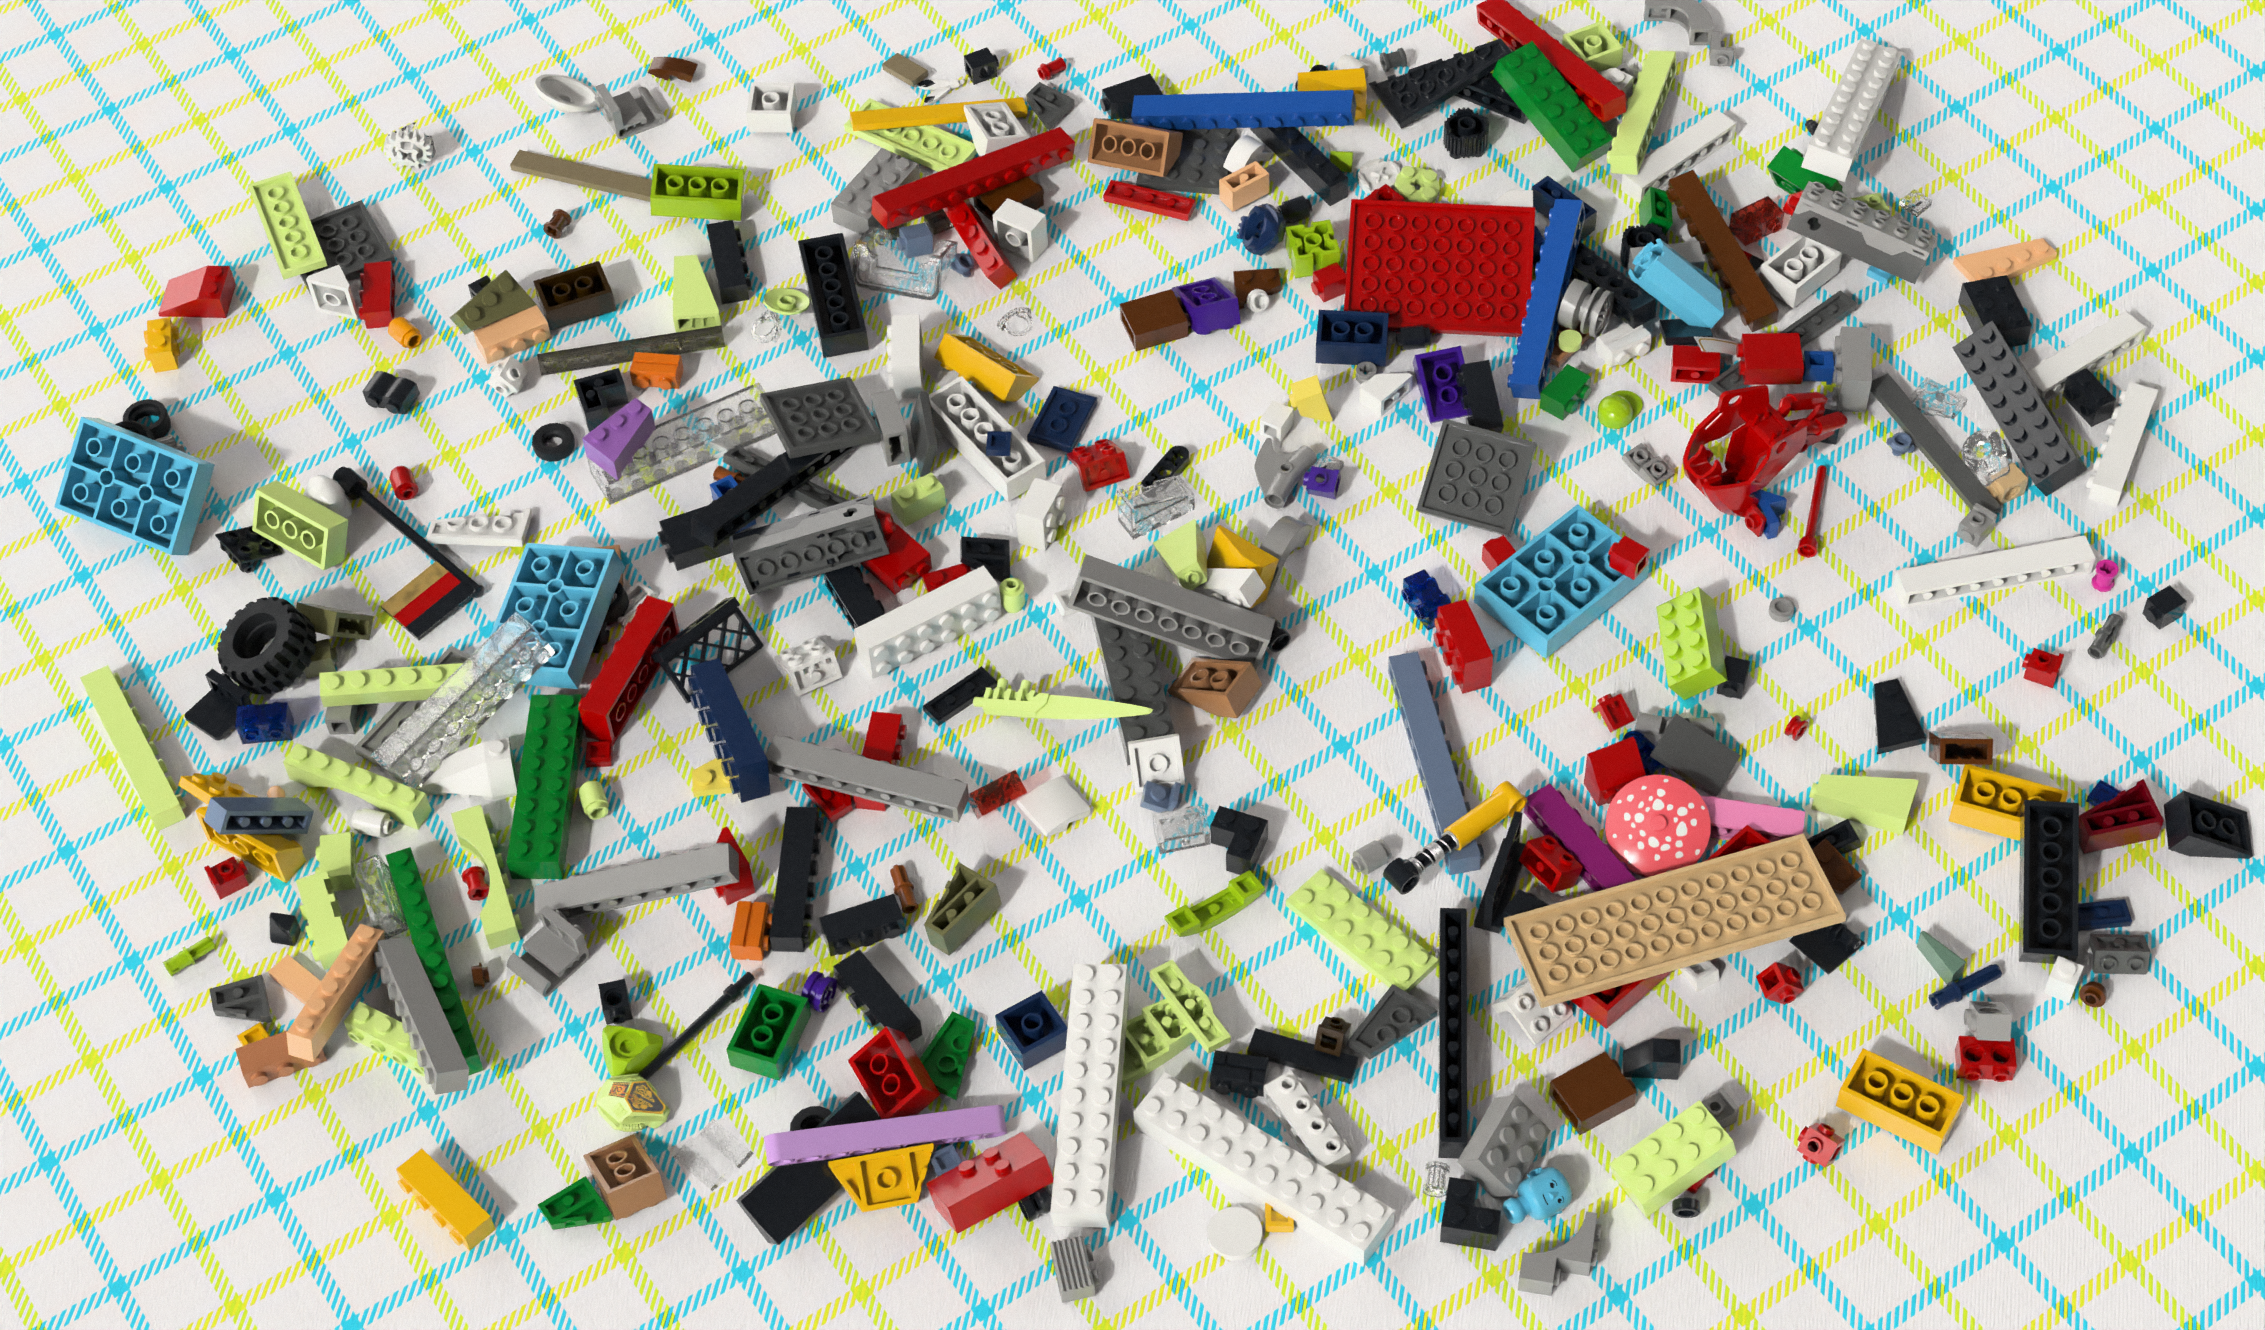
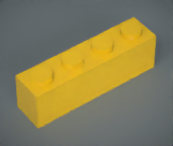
(445, 1200)

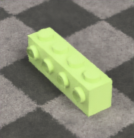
(382, 1035)

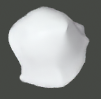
(329, 494)

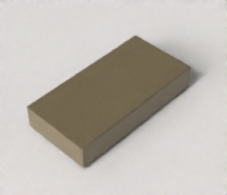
(905, 69)

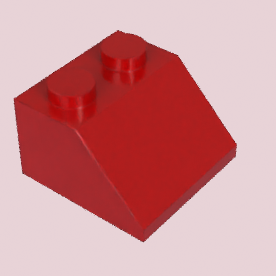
(1612, 769)
(745, 886)

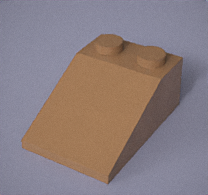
(1217, 685)
(626, 1177)

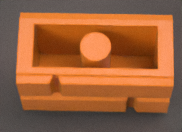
(656, 370)
(750, 931)

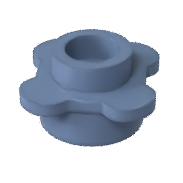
(963, 264)
(1900, 444)

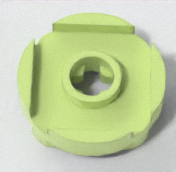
(1418, 176)

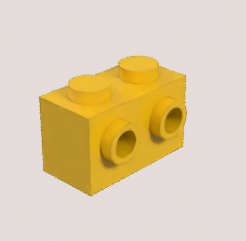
(162, 344)

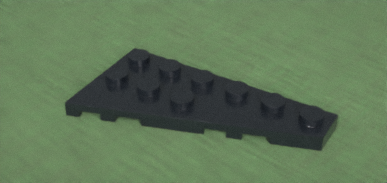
(1433, 83)

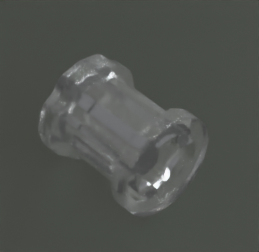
(1436, 1179)

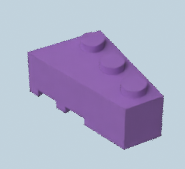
(619, 437)

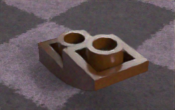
(665, 66)

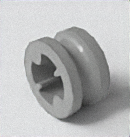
(1365, 367)

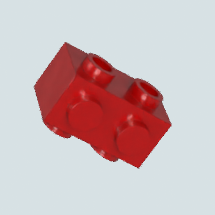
(1550, 863)

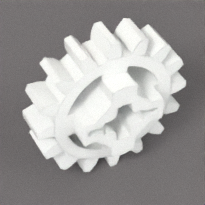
(408, 148)

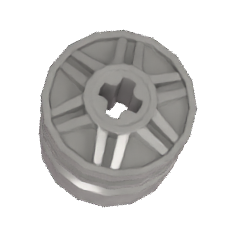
(1589, 309)

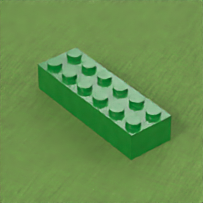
(1552, 106)

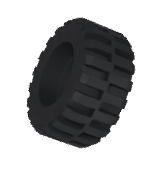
(252, 630)

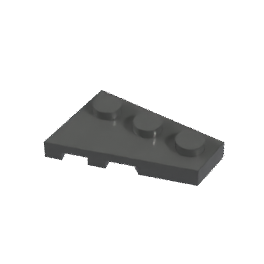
(1390, 1021)

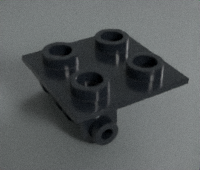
(246, 547)
(1828, 945)

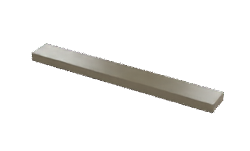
(582, 175)

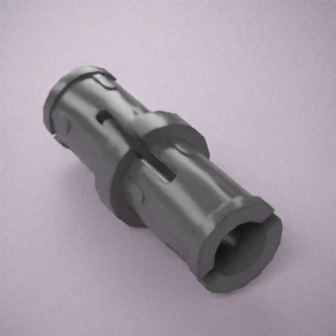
(2105, 636)

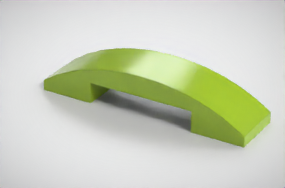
(1217, 908)

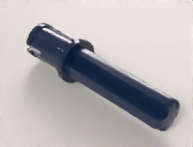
(1956, 990)

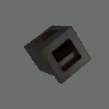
(1333, 1029)

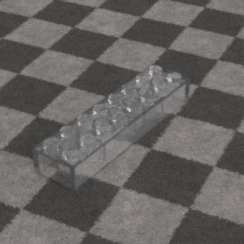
(690, 443)
(463, 703)

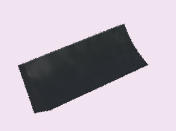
(795, 1191)

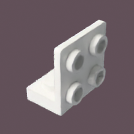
(809, 665)
(1533, 1019)

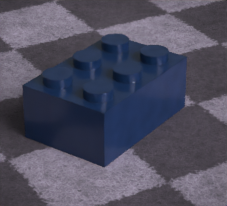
(1351, 337)

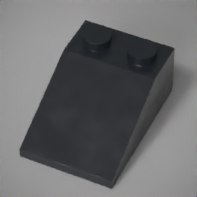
(2206, 828)

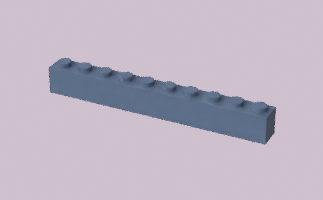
(1432, 754)

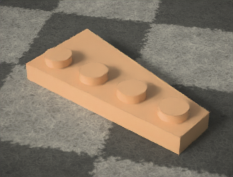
(2006, 260)

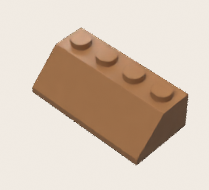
(1134, 147)

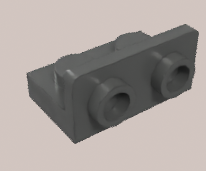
(2119, 954)

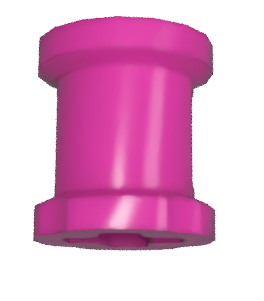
(2105, 572)

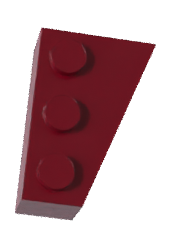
(2121, 821)

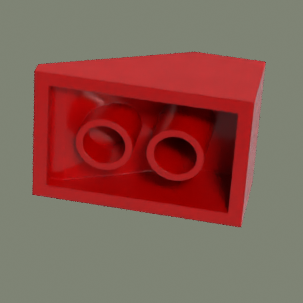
(199, 293)

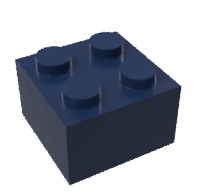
(1032, 1030)

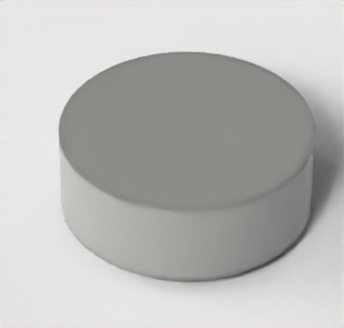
(1781, 609)

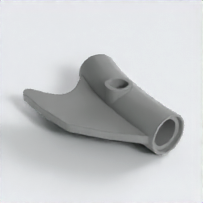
(1280, 472)
(1653, 725)

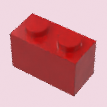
(1693, 365)

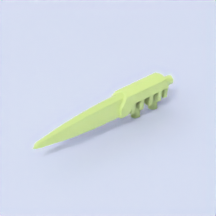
(1043, 705)

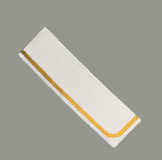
(1711, 344)

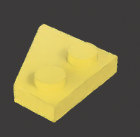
(710, 779)

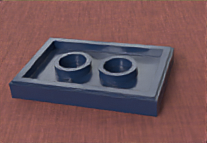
(1062, 419)

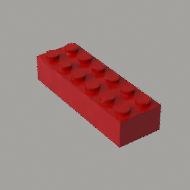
(627, 670)

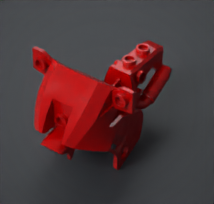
(1756, 448)

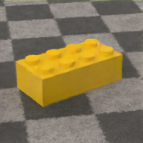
(1994, 800)
(1900, 1101)

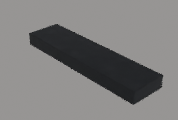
(1302, 1056)

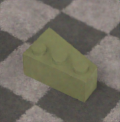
(494, 302)
(962, 909)

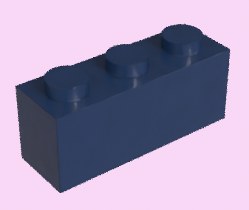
(1544, 198)

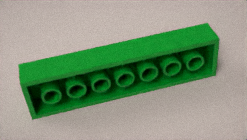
(546, 788)

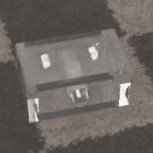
(1181, 829)

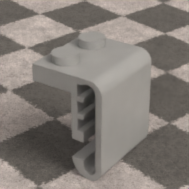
(629, 115)
(551, 953)

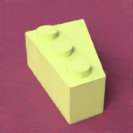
(324, 917)

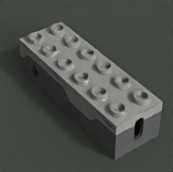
(1859, 231)

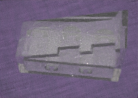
(1153, 505)

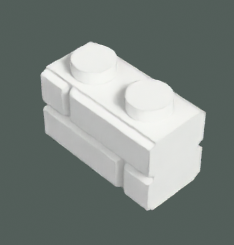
(1623, 344)

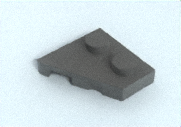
(1049, 104)
(242, 1000)

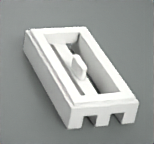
(634, 602)

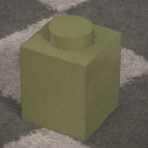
(322, 660)

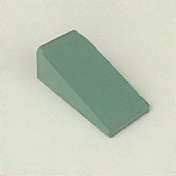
(1943, 960)

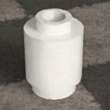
(1351, 62)
(372, 823)

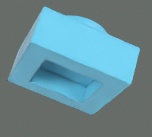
(1879, 275)

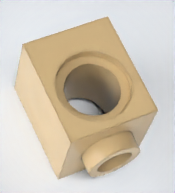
(2009, 486)

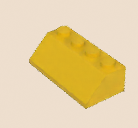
(984, 367)
(265, 851)

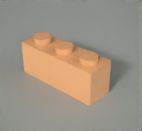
(512, 334)

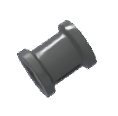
(1393, 59)

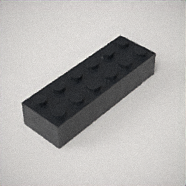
(833, 295)
(2048, 881)

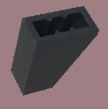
(1119, 98)

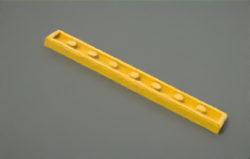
(924, 115)

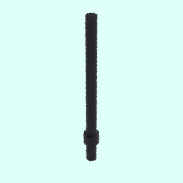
(729, 995)

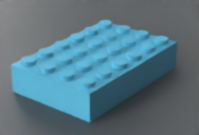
(134, 486)
(1556, 582)
(566, 600)

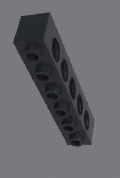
(1630, 301)

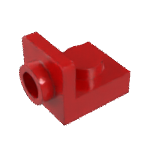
(1614, 711)

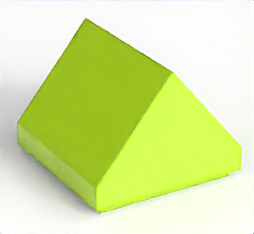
(1342, 160)

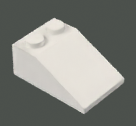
(993, 126)

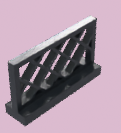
(699, 629)
(1502, 879)

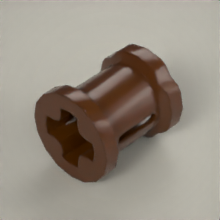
(557, 223)

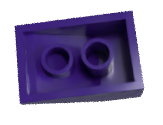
(1208, 305)
(1438, 384)

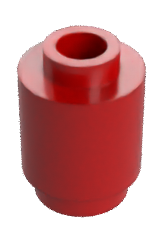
(403, 483)

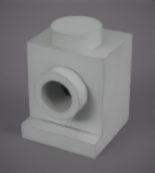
(1977, 525)
(1725, 1108)

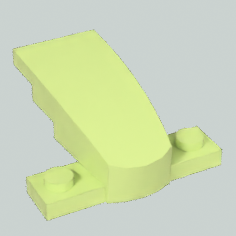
(1170, 1024)

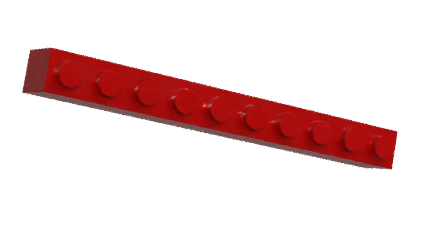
(1517, 30)
(972, 178)

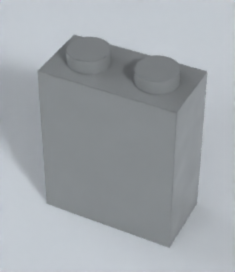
(892, 427)

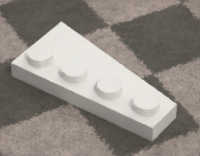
(481, 530)

